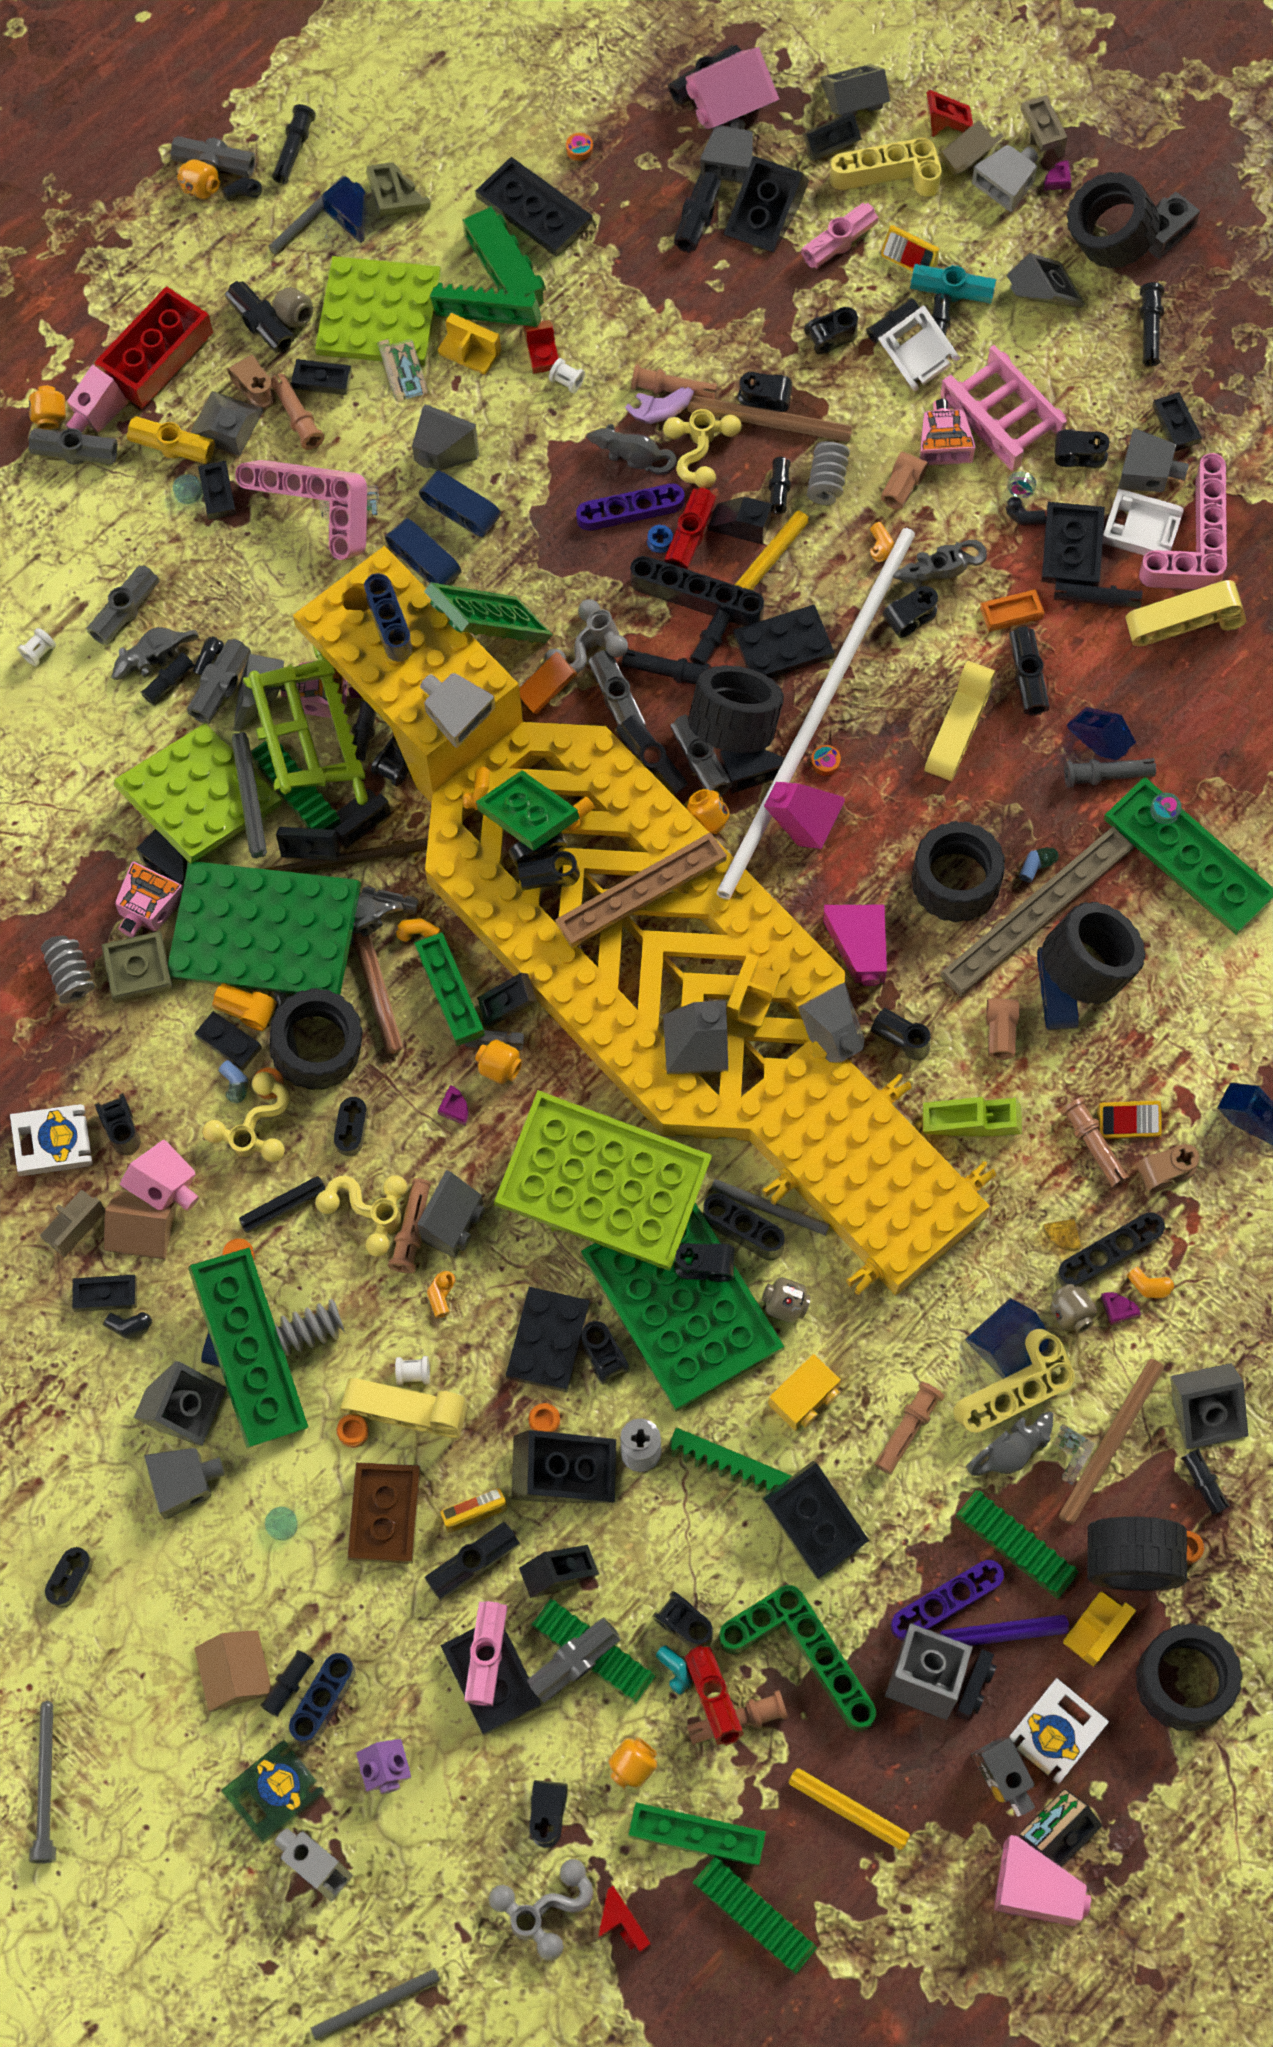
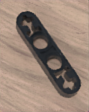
(1112, 1252)

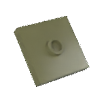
(136, 966)

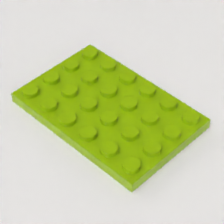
(603, 1180)

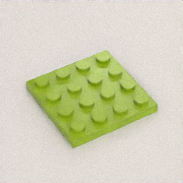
(375, 303)
(193, 793)

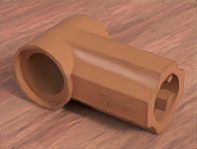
(905, 475)
(1002, 1020)

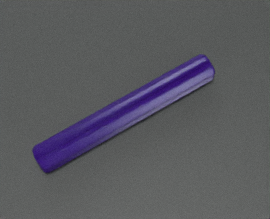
(1009, 1630)

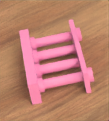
(992, 430)

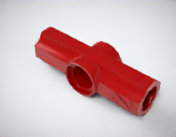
(696, 517)
(720, 1709)

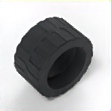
(1099, 196)
(735, 709)
(958, 839)
(1110, 936)
(315, 1004)
(1137, 1553)
(1216, 1650)

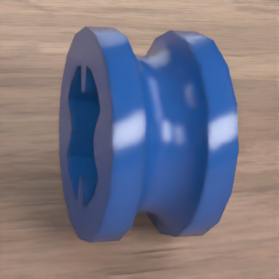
(652, 541)

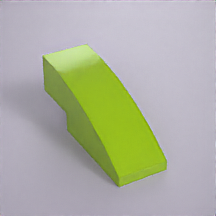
(973, 1117)

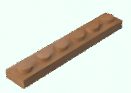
(640, 890)

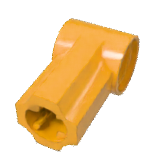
(252, 1009)

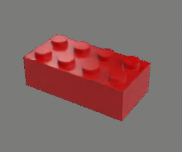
(155, 346)

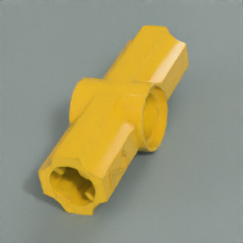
(157, 435)

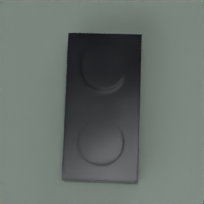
(832, 136)
(321, 377)
(1177, 421)
(217, 490)
(308, 843)
(506, 999)
(228, 1040)
(104, 1293)
(982, 1672)

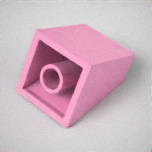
(731, 88)
(1038, 1887)

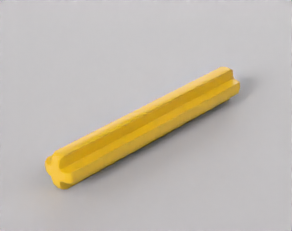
(773, 551)
(849, 1809)

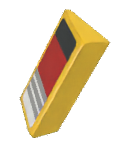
(908, 249)
(1130, 1119)
(474, 1510)

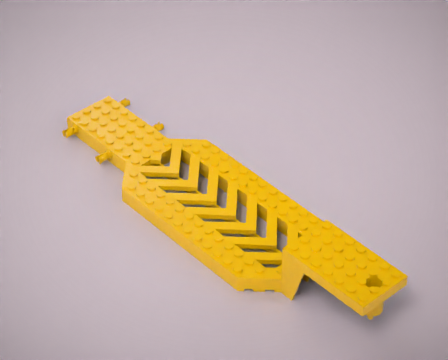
(808, 1116)

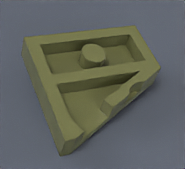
(394, 191)

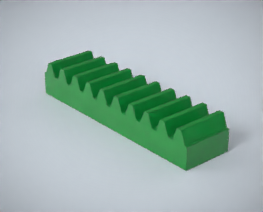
(486, 306)
(304, 801)
(449, 989)
(726, 1461)
(1017, 1544)
(613, 1667)
(696, 1834)
(755, 1915)

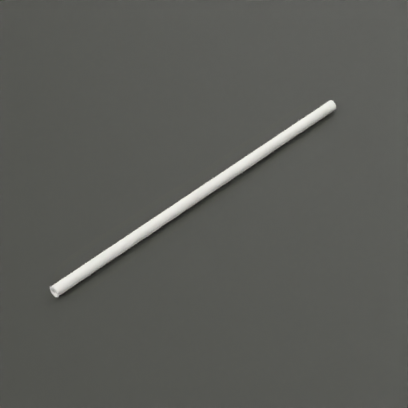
(817, 710)

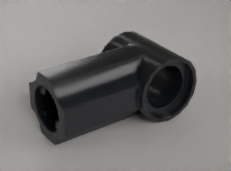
(545, 872)
(899, 1033)

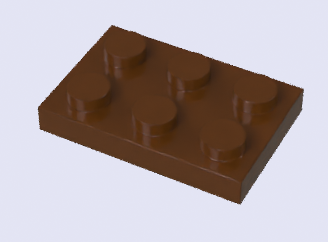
(384, 1513)

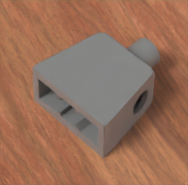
(1006, 175)
(456, 706)
(313, 1863)

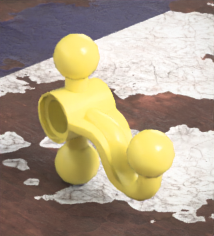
(675, 428)
(271, 1149)
(393, 1187)

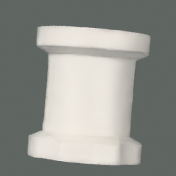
(566, 375)
(41, 638)
(412, 1370)

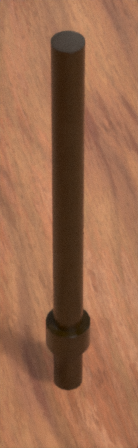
(398, 849)

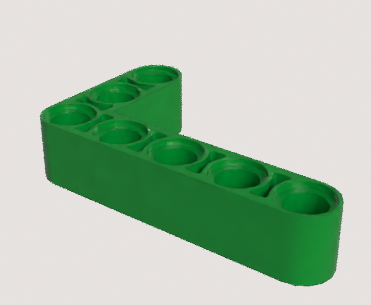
(808, 1647)

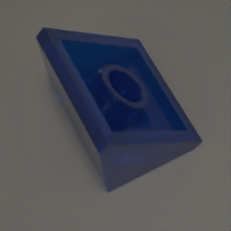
(1003, 1337)

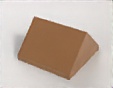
(137, 1227)
(233, 1669)

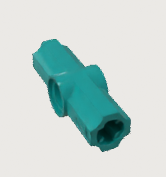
(964, 287)

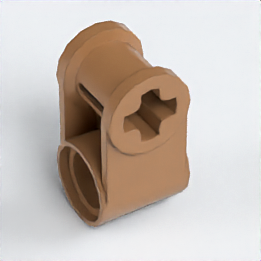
(253, 382)
(1163, 1169)

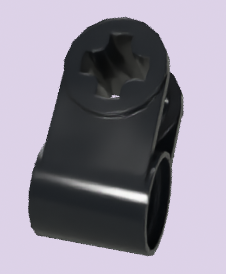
(828, 331)
(767, 391)
(1079, 448)
(912, 611)
(391, 763)
(118, 1120)
(708, 1261)
(605, 1357)
(680, 1617)
(547, 1806)

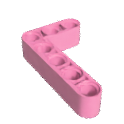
(285, 480)
(1206, 534)

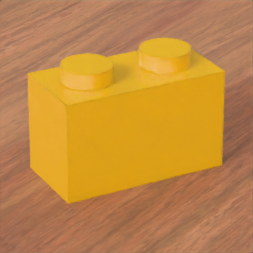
(805, 1392)

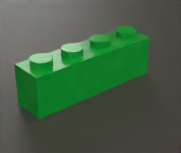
(501, 254)

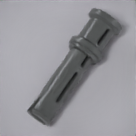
(1095, 772)

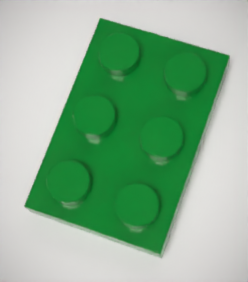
(527, 810)

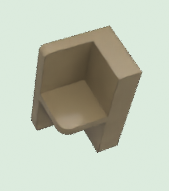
(1044, 125)
(73, 1222)

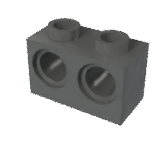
(1177, 220)

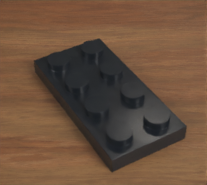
(534, 206)

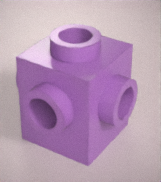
(383, 1766)

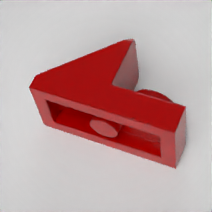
(947, 112)
(541, 346)
(617, 1914)

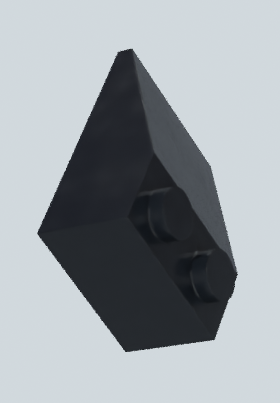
(766, 204)
(563, 1468)

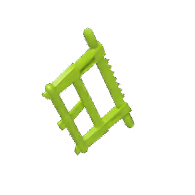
(315, 775)

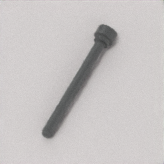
(43, 1848)

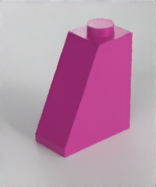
(804, 812)
(860, 940)

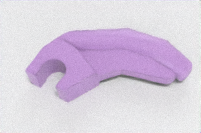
(660, 409)

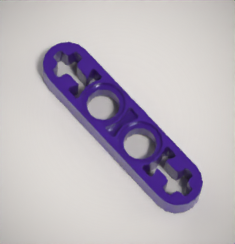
(631, 511)
(944, 1596)

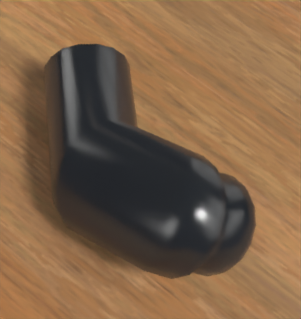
(244, 187)
(1023, 517)
(211, 647)
(130, 1327)

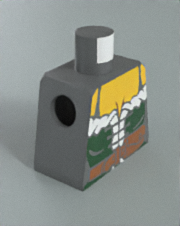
(995, 1763)

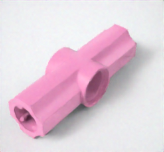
(849, 227)
(483, 1674)

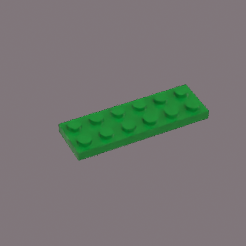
(487, 613)
(1192, 858)
(248, 1347)

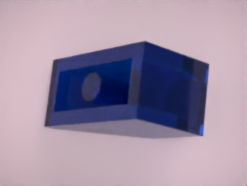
(347, 206)
(1102, 732)
(1249, 1110)

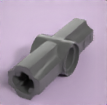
(215, 153)
(58, 445)
(133, 592)
(611, 679)
(218, 681)
(706, 768)
(574, 1660)

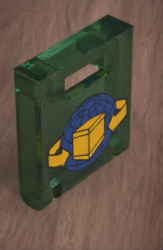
(279, 1789)

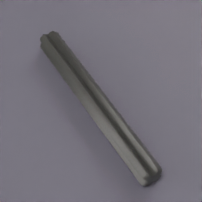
(249, 795)

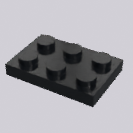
(1073, 544)
(784, 642)
(547, 1339)
(815, 1519)
(512, 1692)

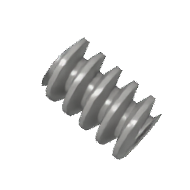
(828, 472)
(67, 968)
(309, 1327)
(640, 1432)

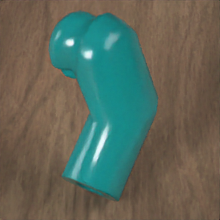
(679, 1668)

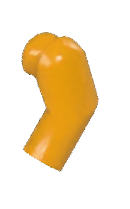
(883, 544)
(481, 787)
(584, 807)
(416, 926)
(1150, 1286)
(438, 1292)

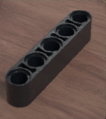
(688, 581)

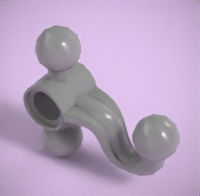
(599, 631)
(548, 1944)

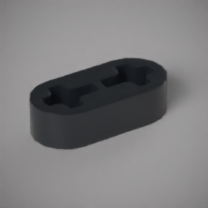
(521, 853)
(343, 1125)
(62, 1573)

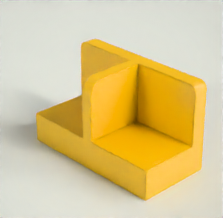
(470, 344)
(752, 993)
(1098, 1628)

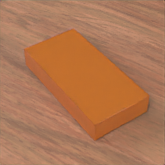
(1012, 610)
(546, 682)

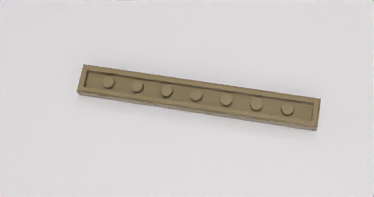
(1036, 911)

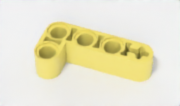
(887, 163)
(1187, 612)
(960, 720)
(1012, 1386)
(406, 1408)

